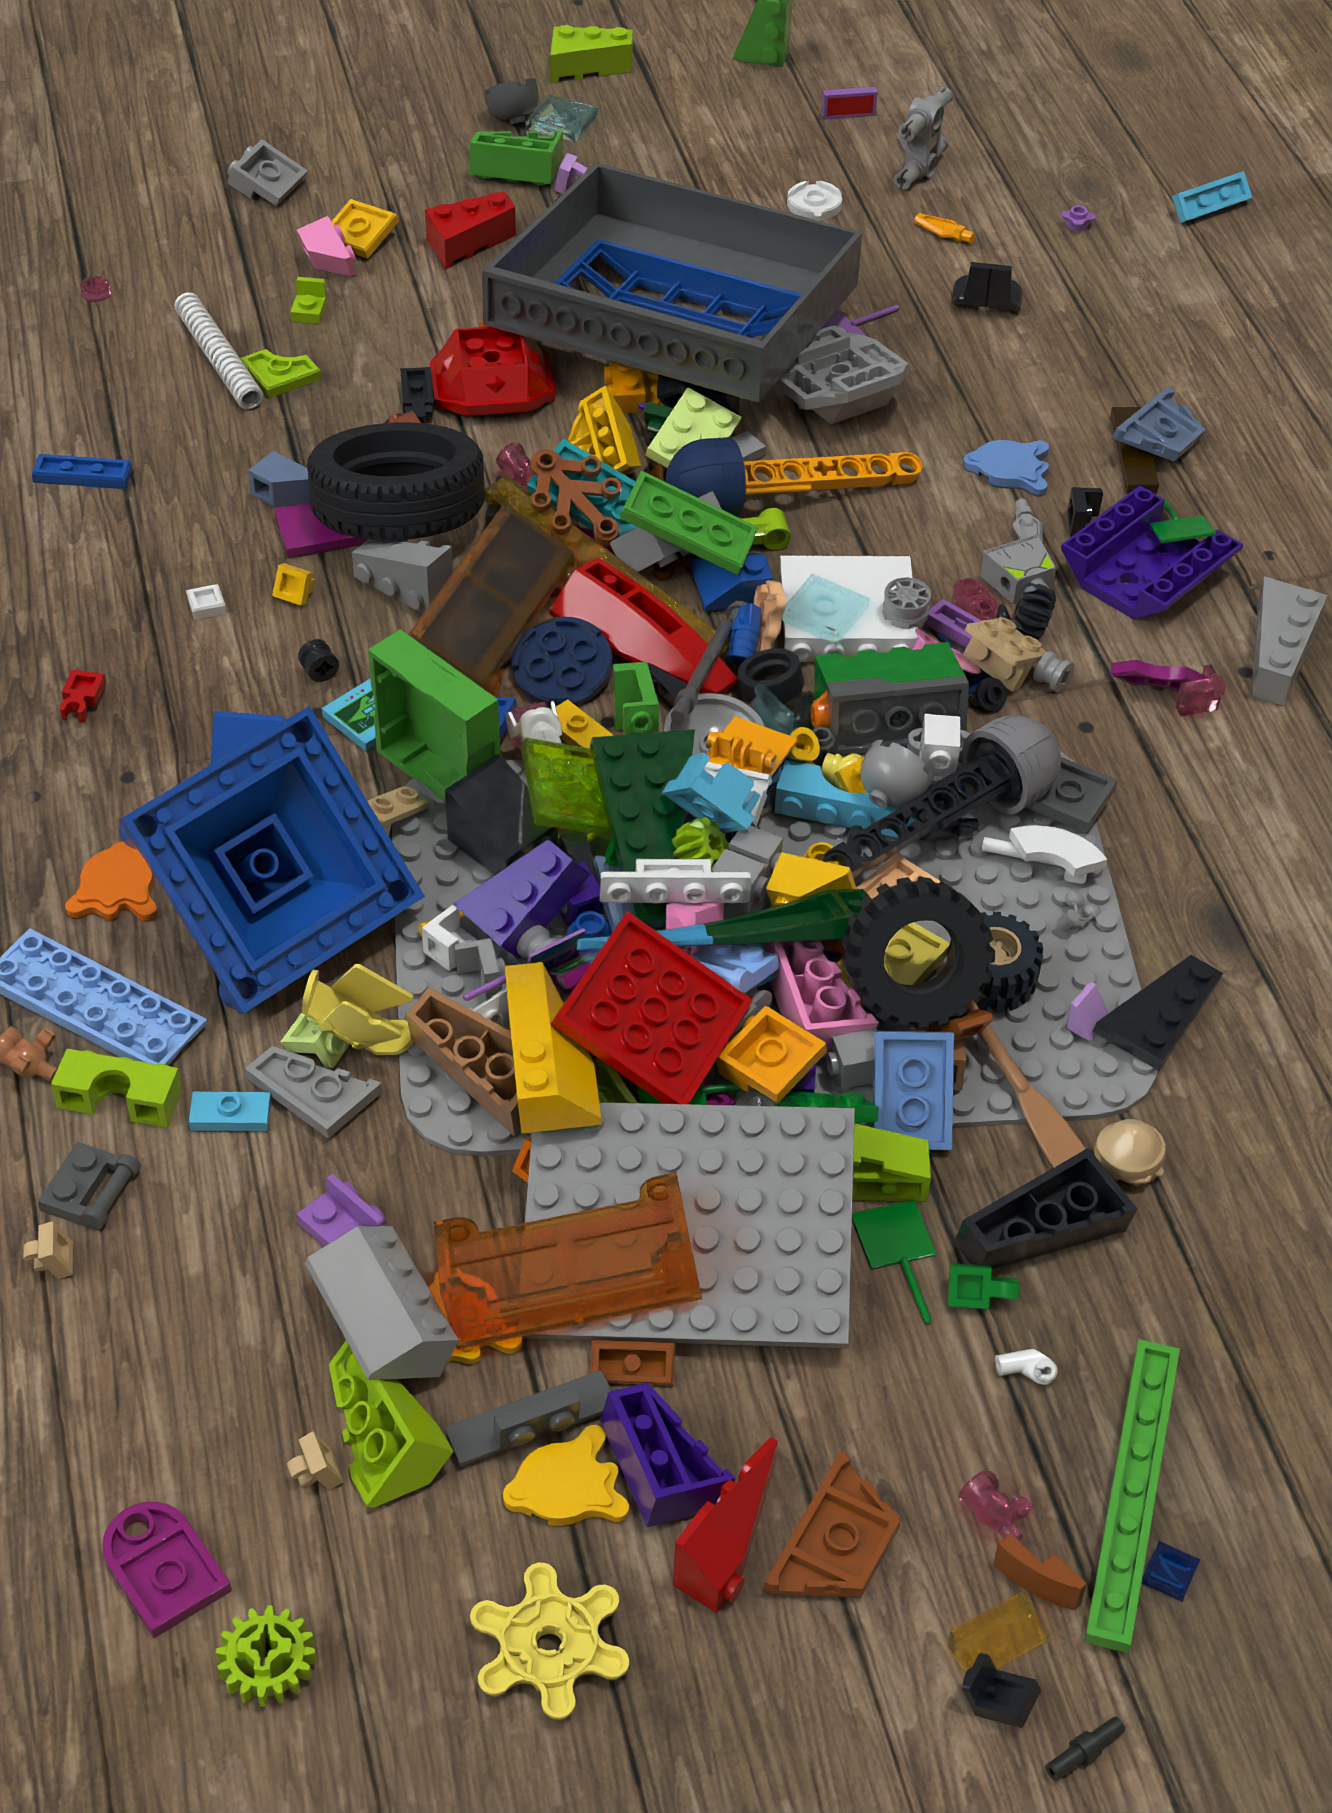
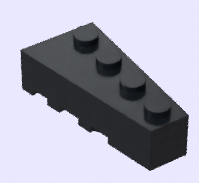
(1048, 1214)

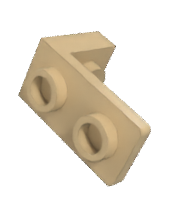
(397, 805)

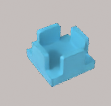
(719, 798)

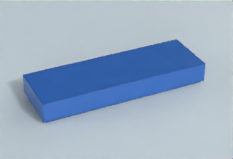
(82, 471)

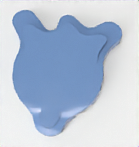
(1011, 464)

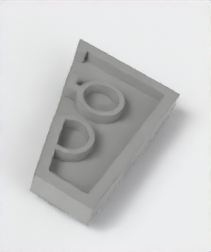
(312, 1092)

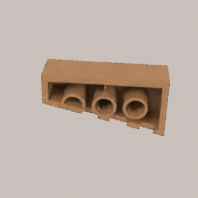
(470, 1051)

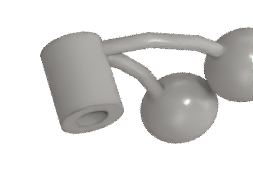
(1069, 918)

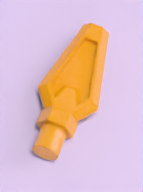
(945, 228)

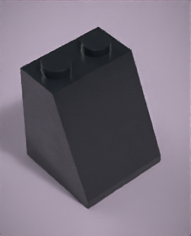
(493, 816)

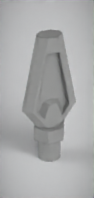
(1025, 522)

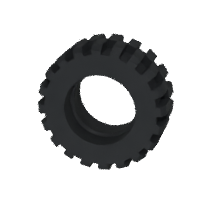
(948, 990)

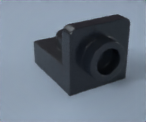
(1082, 506)

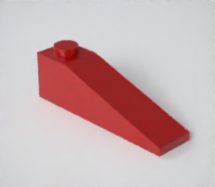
(718, 1539)

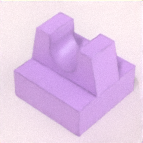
(567, 173)

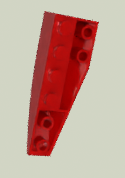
(638, 624)

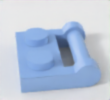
(738, 964)

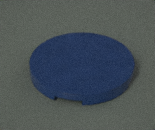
(562, 661)

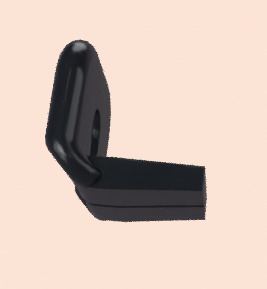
(988, 287)

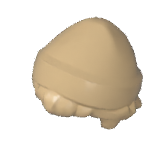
(1131, 1151)

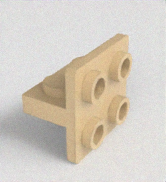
(1002, 651)

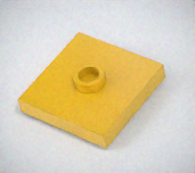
(364, 226)

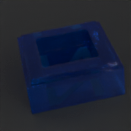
(1170, 1571)

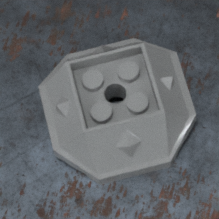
(843, 375)

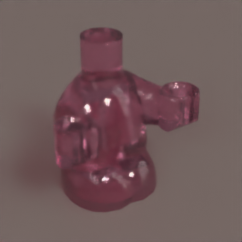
(514, 461)
(991, 1506)

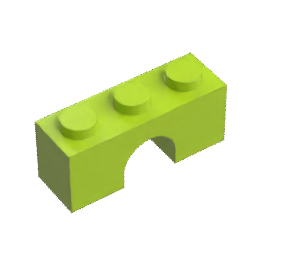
(89, 1077)

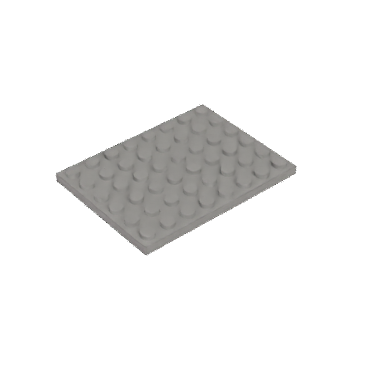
(761, 1207)

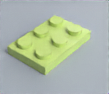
(691, 420)

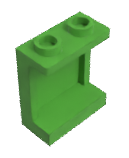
(634, 699)

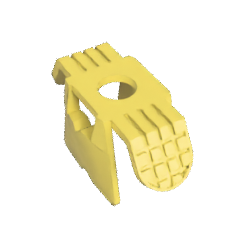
(350, 1008)

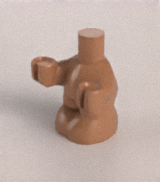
(25, 1057)

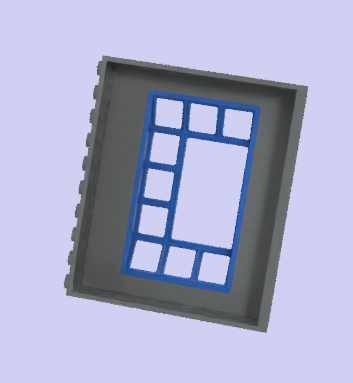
(686, 247)

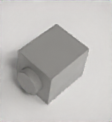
(852, 1058)

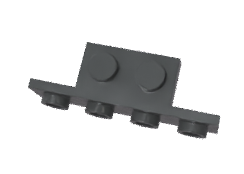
(528, 1418)

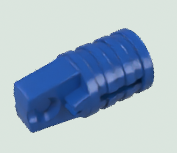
(744, 634)

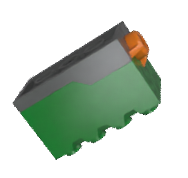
(886, 694)

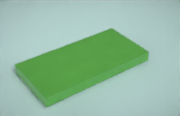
(689, 522)

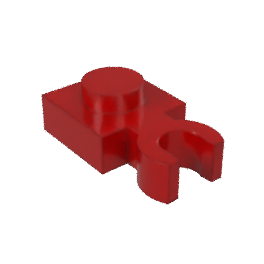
(81, 690)

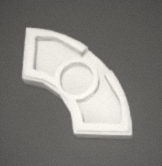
(1057, 847)

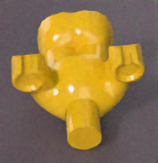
(806, 748)

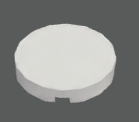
(815, 201)

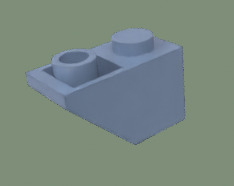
(279, 481)

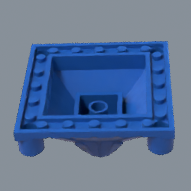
(272, 859)

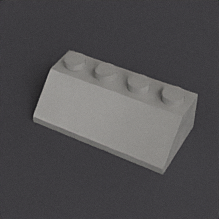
(382, 1305)

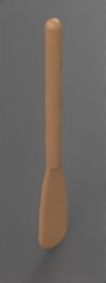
(1046, 1123)

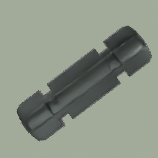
(803, 710)

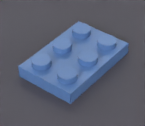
(915, 1084)

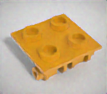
(749, 746)

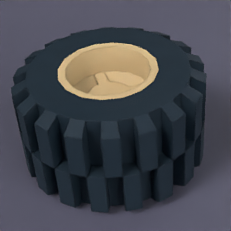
(1015, 965)

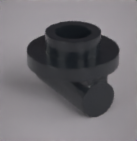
(989, 695)

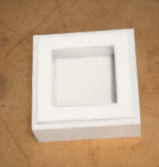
(206, 602)

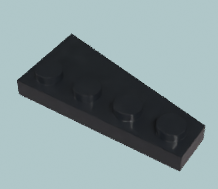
(1161, 1012)

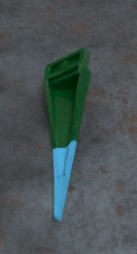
(806, 920)

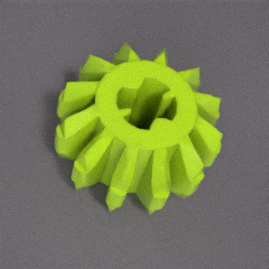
(700, 840)

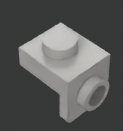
(477, 956)

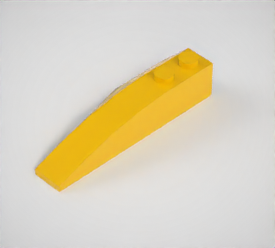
(551, 1070)

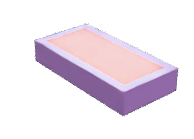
(849, 103)

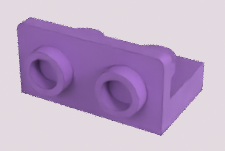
(337, 1212)

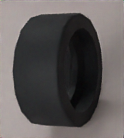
(769, 663)

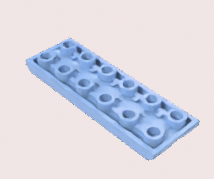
(95, 1001)

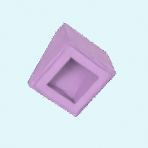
(1086, 1011)

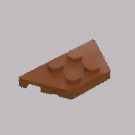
(836, 1539)

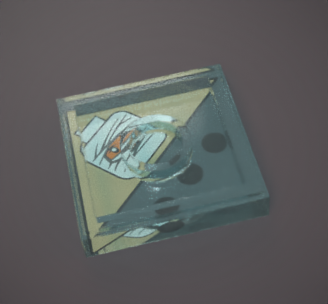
(562, 115)
(824, 609)

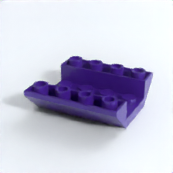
(1125, 549)

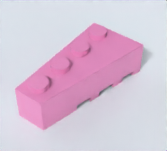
(814, 994)

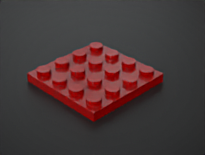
(652, 1012)

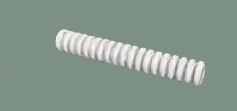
(218, 351)

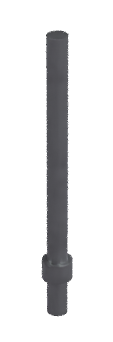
(687, 698)

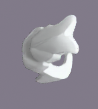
(536, 724)

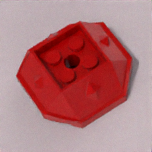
(491, 373)

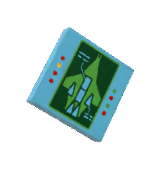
(354, 715)

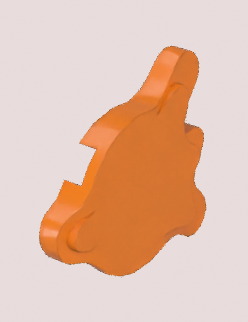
(112, 883)

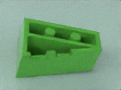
(767, 33)
(516, 157)

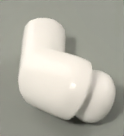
(1029, 1363)

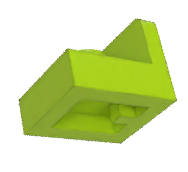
(309, 301)

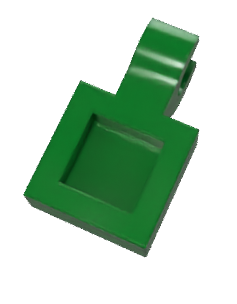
(973, 1286)

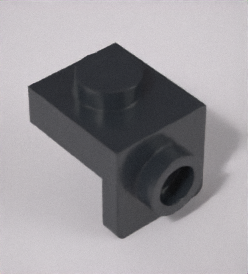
(999, 1694)

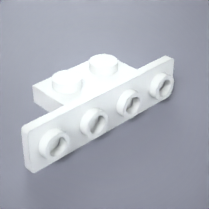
(675, 883)

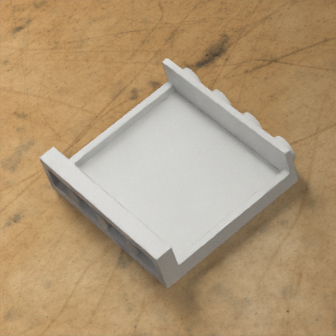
(860, 574)

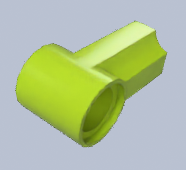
(772, 529)

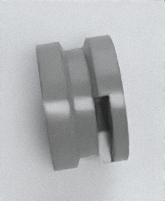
(907, 602)

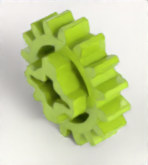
(248, 1646)

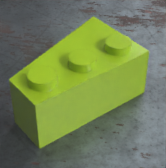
(590, 51)
(889, 1166)

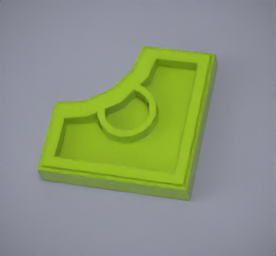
(280, 374)

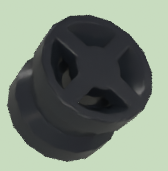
(318, 660)

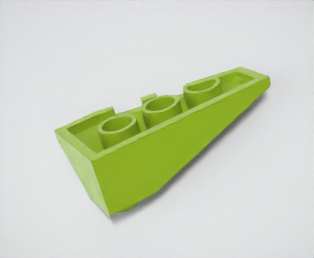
(389, 1433)

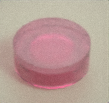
(95, 288)

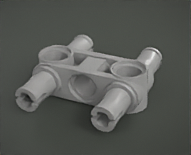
(923, 137)

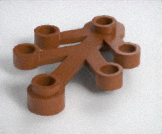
(574, 492)

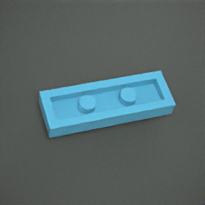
(1212, 197)

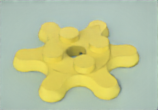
(542, 1613)

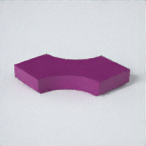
(1142, 673)

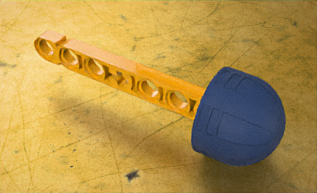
(720, 468)

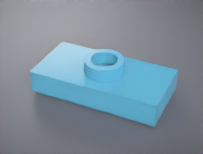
(230, 1111)

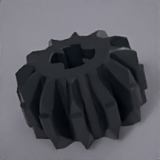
(1034, 610)

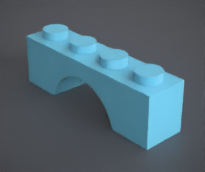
(808, 795)

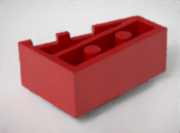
(468, 225)

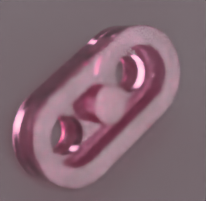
(974, 599)

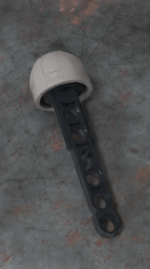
(1006, 763)

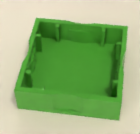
(429, 714)

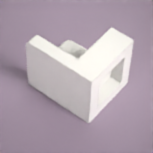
(442, 936)

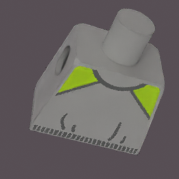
(1017, 564)

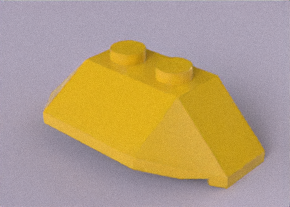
(605, 432)

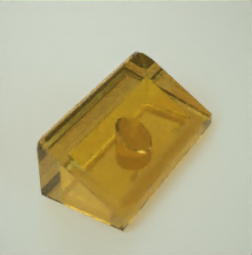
(1000, 1632)

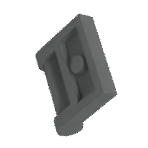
(78, 1181)

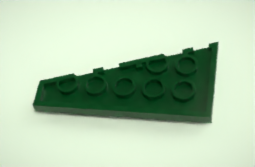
(640, 817)

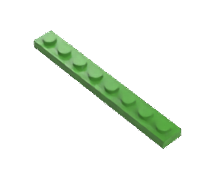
(1132, 1497)

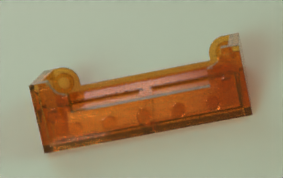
(567, 1267)

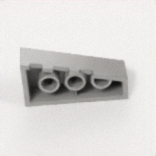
(1284, 632)

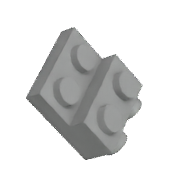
(266, 173)

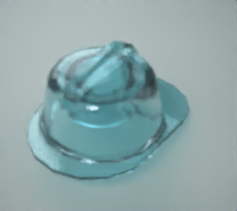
(772, 711)

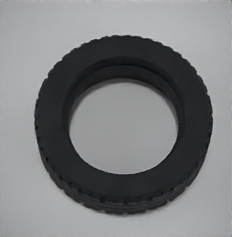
(396, 481)

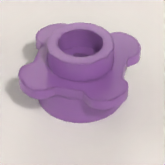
(1078, 218)

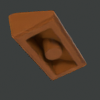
(633, 1361)

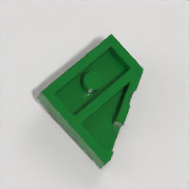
(864, 1110)

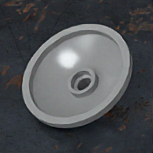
(710, 714)

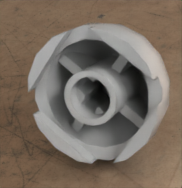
(893, 775)

